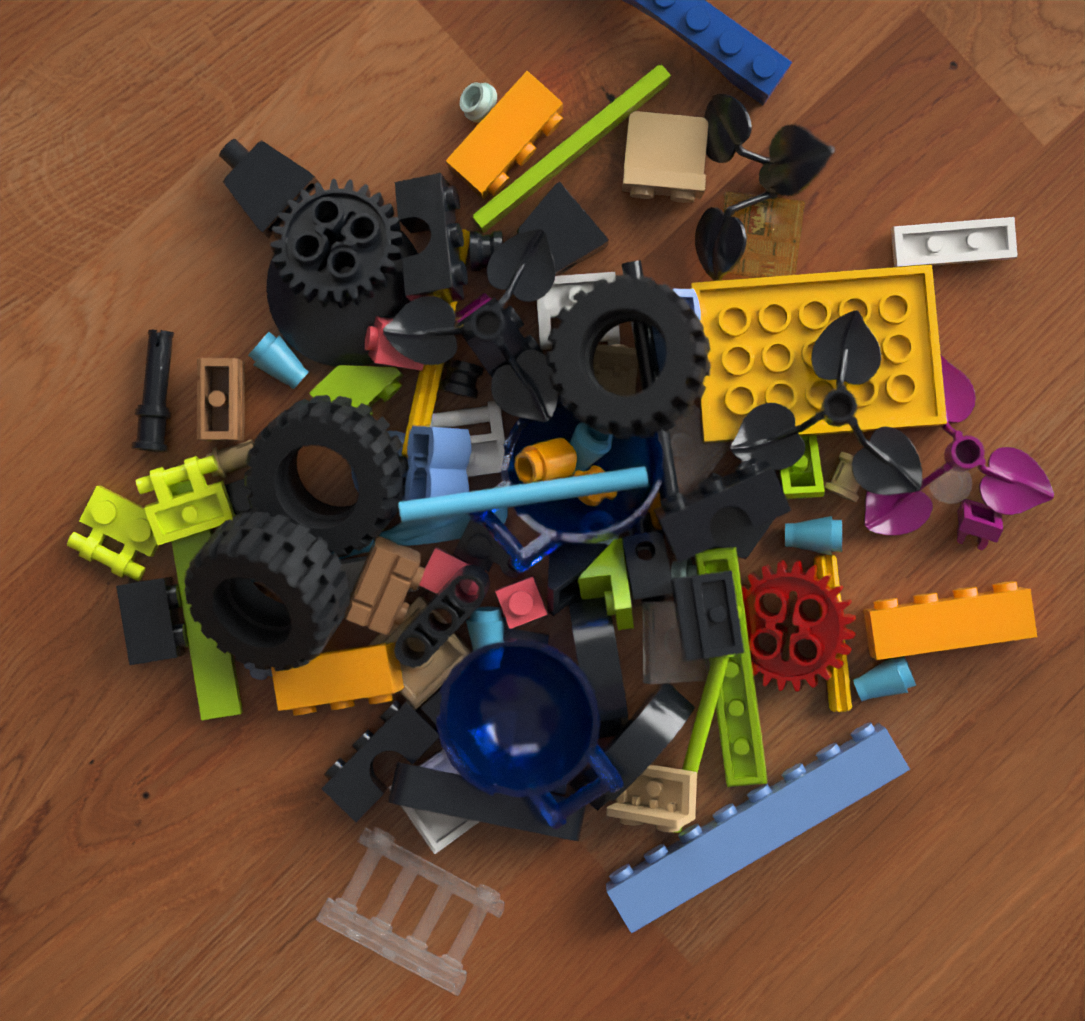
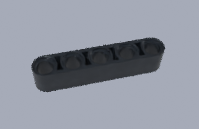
(456, 797)

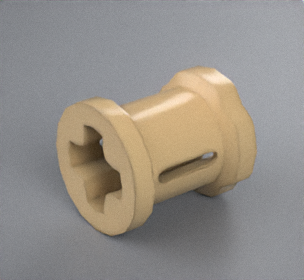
(843, 481)

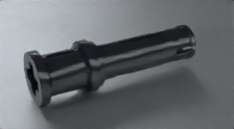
(153, 410)

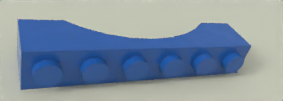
(723, 42)

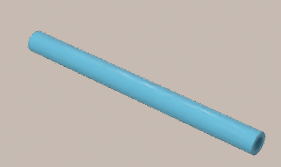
(523, 494)

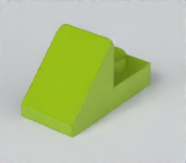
(805, 476)
(609, 579)

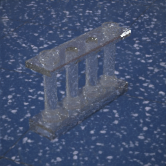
(378, 933)

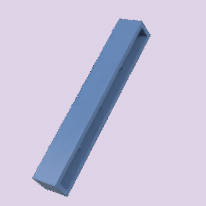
(755, 826)

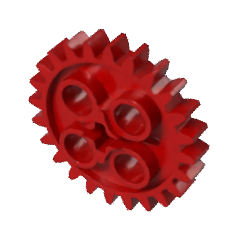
(826, 632)

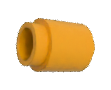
(546, 461)

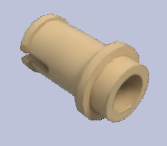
(231, 457)

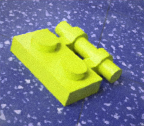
(188, 512)
(122, 521)

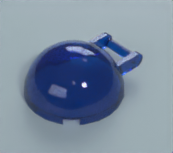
(569, 518)
(523, 724)

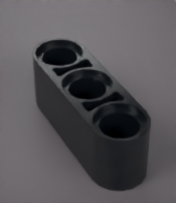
(433, 632)

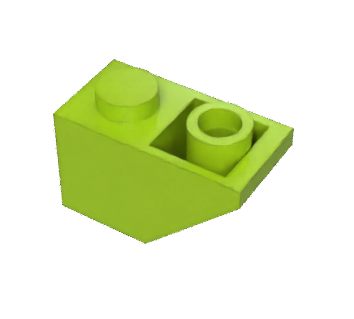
(360, 384)

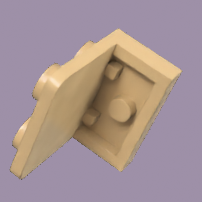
(665, 156)

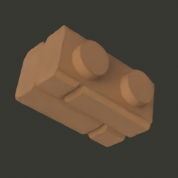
(221, 399)
(383, 585)

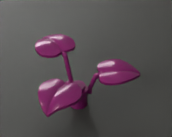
(1011, 480)

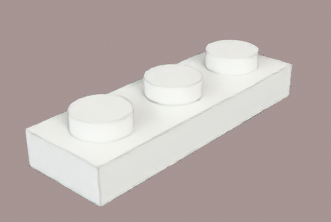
(954, 242)

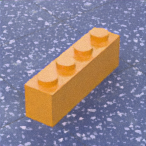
(949, 622)

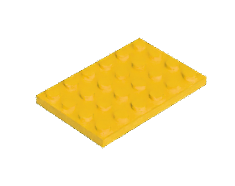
(766, 336)

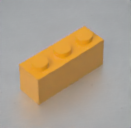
(506, 136)
(340, 679)

